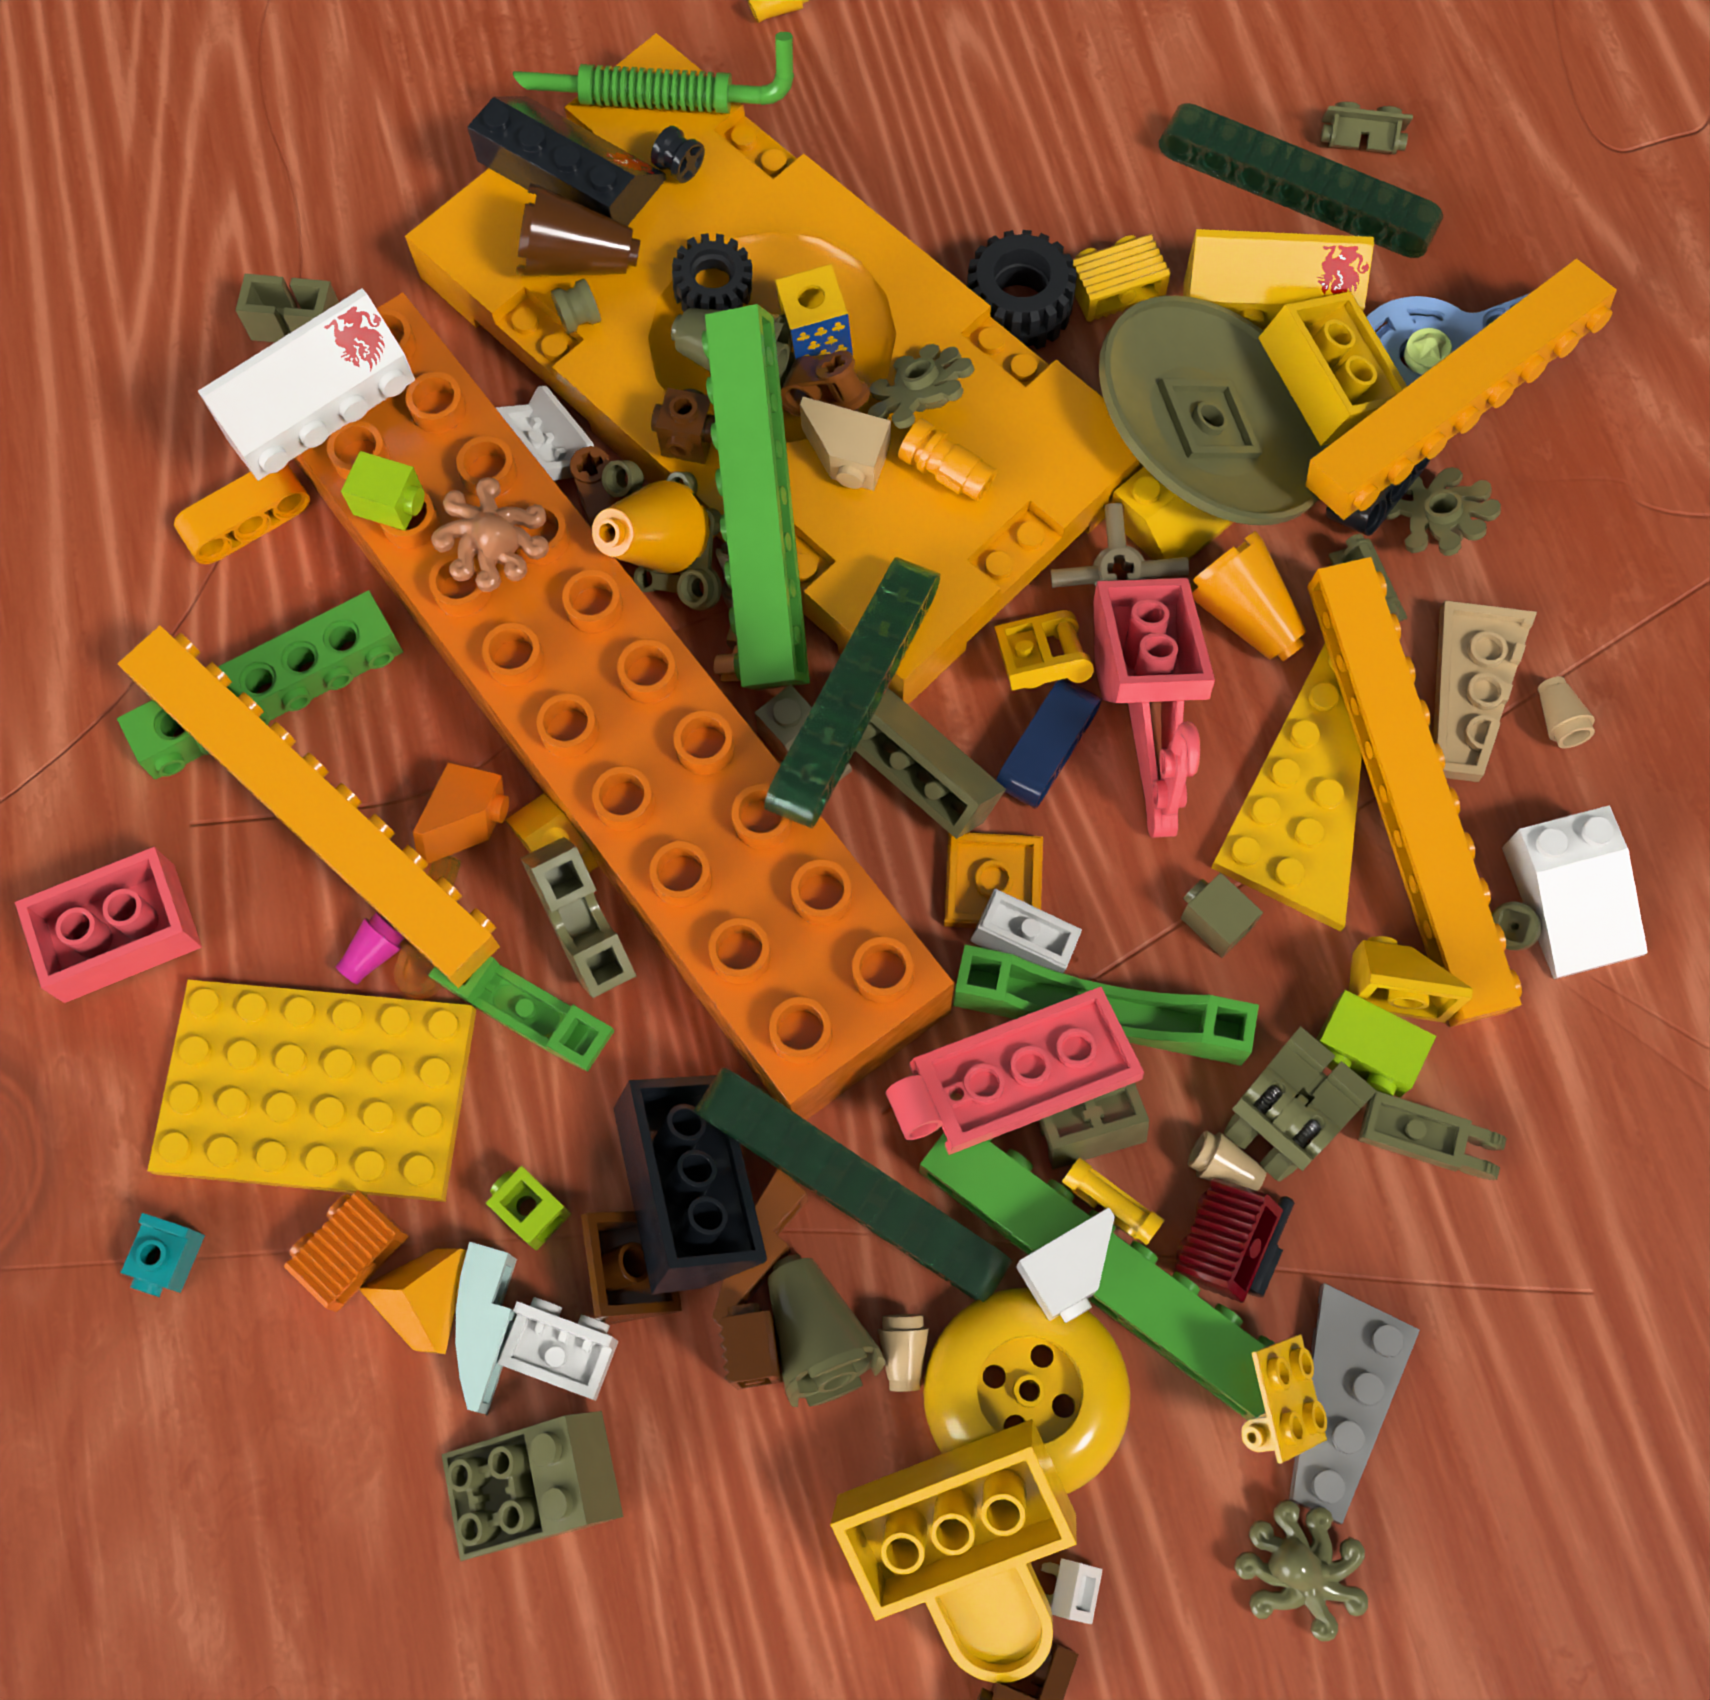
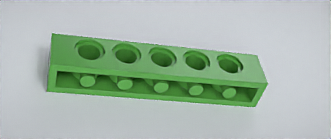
(275, 662)

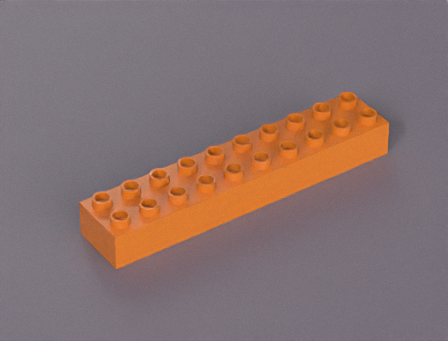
(640, 750)

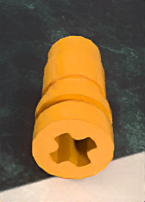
(948, 461)

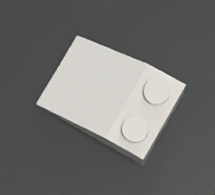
(1581, 888)

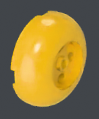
(1003, 1334)

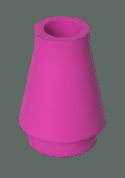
(370, 948)

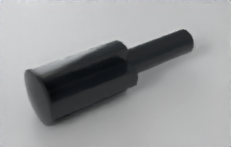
(1272, 1252)

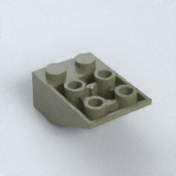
(532, 1484)

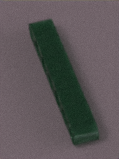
(1301, 180)
(852, 693)
(853, 1185)

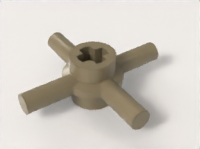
(1119, 553)

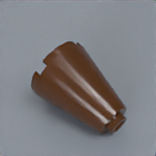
(572, 239)

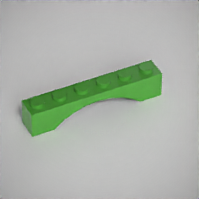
(1177, 1023)

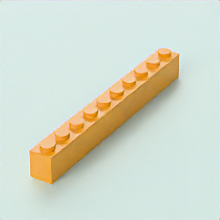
(1411, 787)
(310, 806)

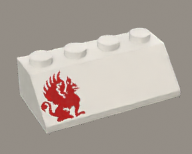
(308, 385)

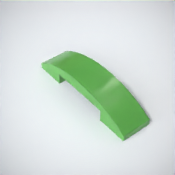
(532, 1013)

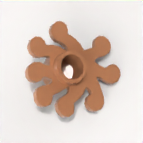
(491, 535)

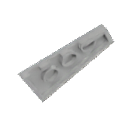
(1356, 1373)

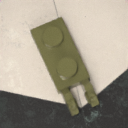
(1428, 1135)

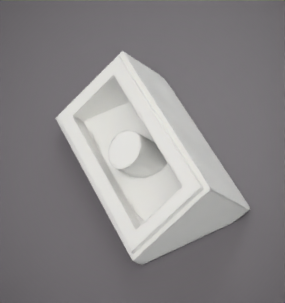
(1026, 932)

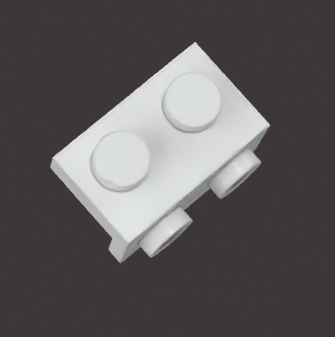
(547, 431)
(559, 1349)

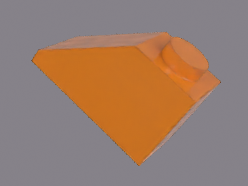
(460, 812)

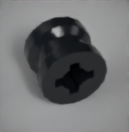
(677, 154)

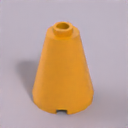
(654, 528)
(1251, 599)

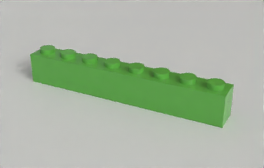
(755, 498)
(1131, 1290)

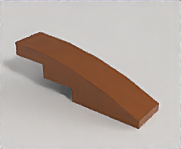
(774, 1211)

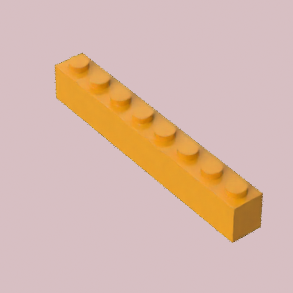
(1460, 389)

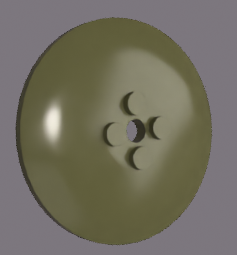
(1193, 364)

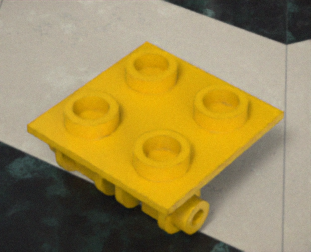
(1293, 1414)

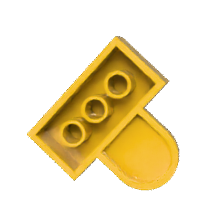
(963, 1543)

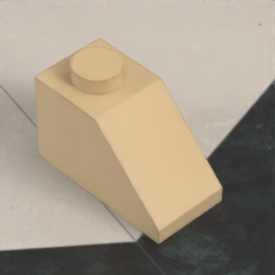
(846, 442)

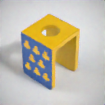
(814, 312)

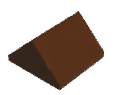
(619, 1270)

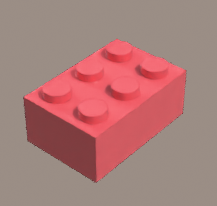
(107, 925)

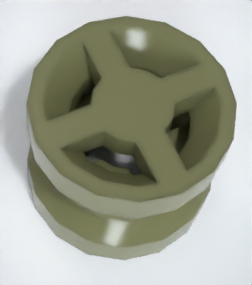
(576, 306)

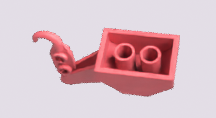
(1154, 652)

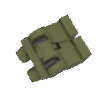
(1299, 1101)

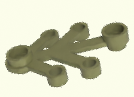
(689, 580)

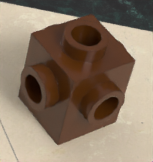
(684, 425)

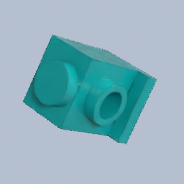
(178, 1252)

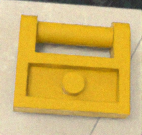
(1029, 656)
(1095, 1189)

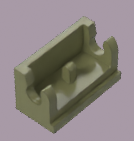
(1096, 1127)

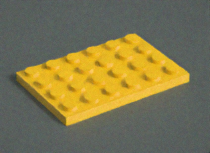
(314, 1090)

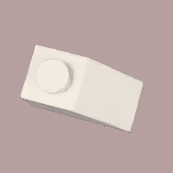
(1069, 1268)

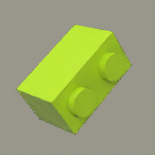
(1375, 1044)

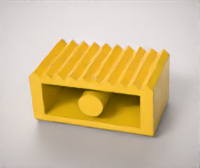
(1119, 276)

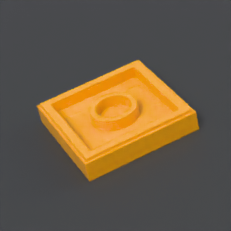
(989, 862)

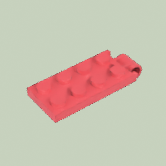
(1016, 1073)

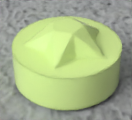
(1426, 349)

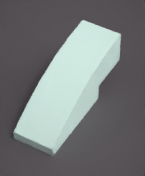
(482, 1322)

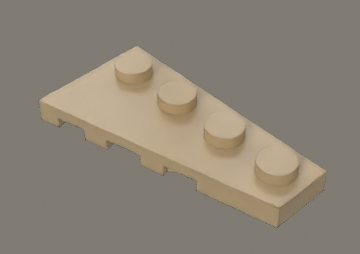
(1474, 681)

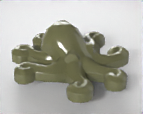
(920, 384)
(1446, 512)
(1303, 1569)

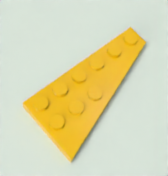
(1302, 809)

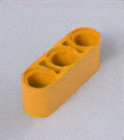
(240, 514)

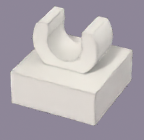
(1074, 1590)

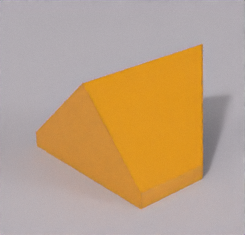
(420, 1298)

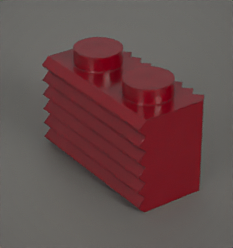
(1228, 1239)

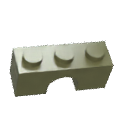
(576, 917)

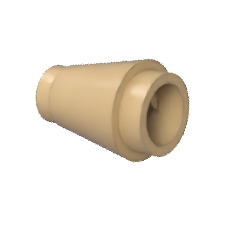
(1565, 714)
(1220, 1158)
(903, 1349)

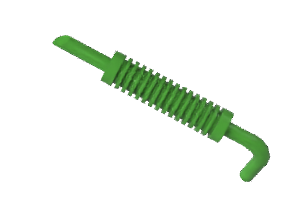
(658, 89)

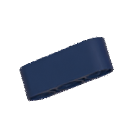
(1048, 742)

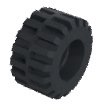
(1029, 263)

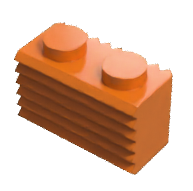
(345, 1250)

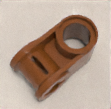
(824, 380)
(590, 488)

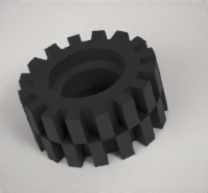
(712, 256)

